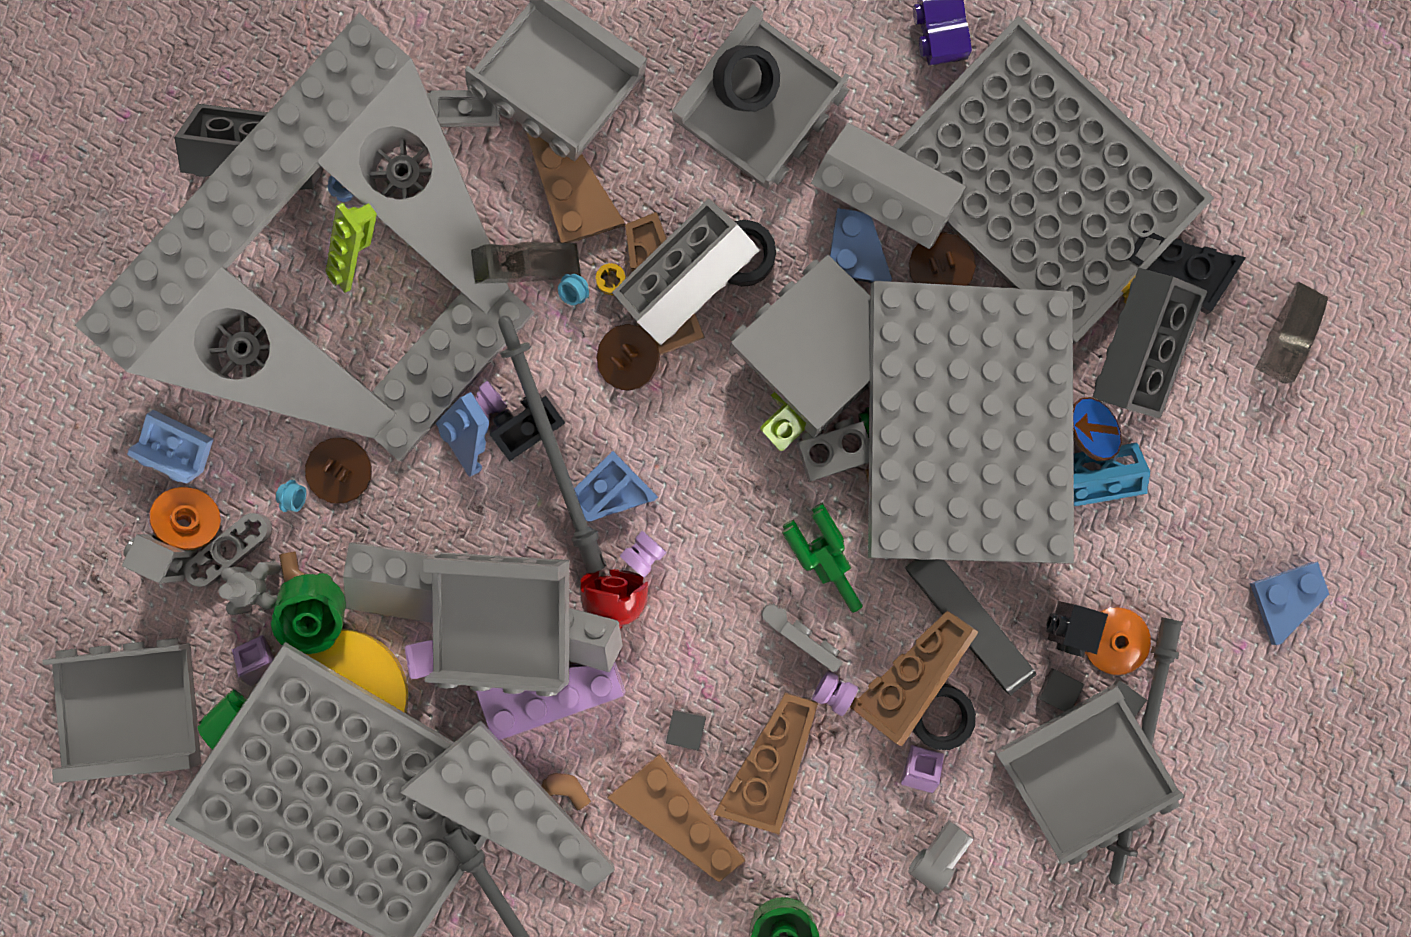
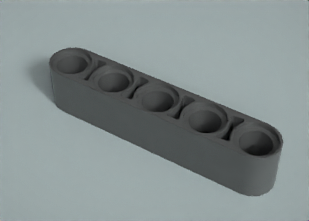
(991, 643)

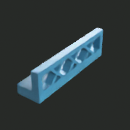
(1113, 479)

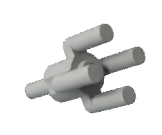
(248, 588)

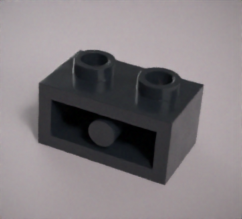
(517, 430)
(1076, 628)

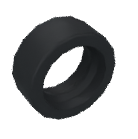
(769, 79)
(768, 243)
(965, 728)

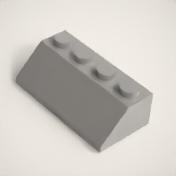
(888, 185)
(685, 271)
(387, 582)

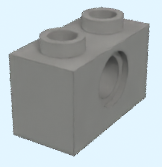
(156, 559)

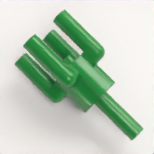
(823, 554)

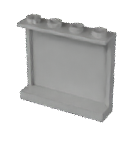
(557, 75)
(769, 138)
(812, 343)
(499, 622)
(125, 710)
(1089, 775)

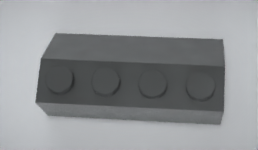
(213, 135)
(1149, 343)

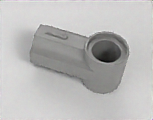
(936, 864)

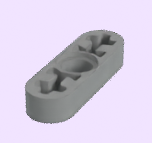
(241, 527)

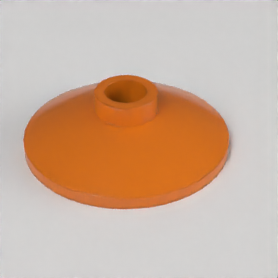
(187, 505)
(1137, 642)

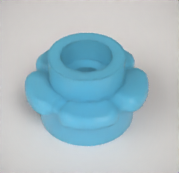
(573, 289)
(291, 496)

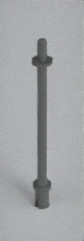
(584, 537)
(1164, 655)
(472, 862)

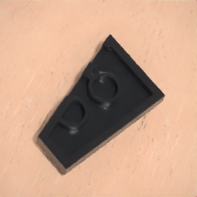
(1194, 265)

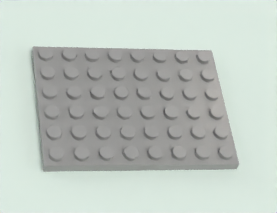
(1052, 175)
(971, 424)
(315, 802)

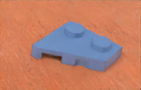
(858, 248)
(465, 431)
(611, 489)
(1289, 599)

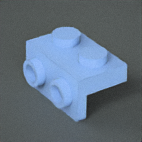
(171, 447)

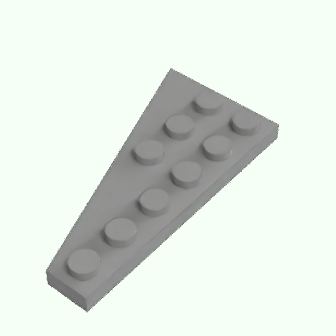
(499, 799)

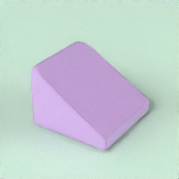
(252, 659)
(419, 659)
(922, 769)

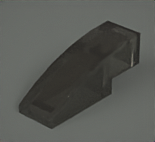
(524, 262)
(1293, 334)

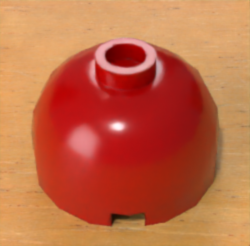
(614, 596)

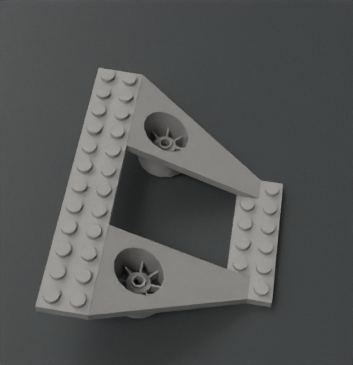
(180, 298)

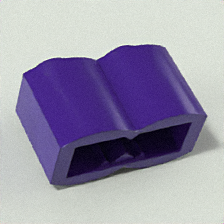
(943, 29)

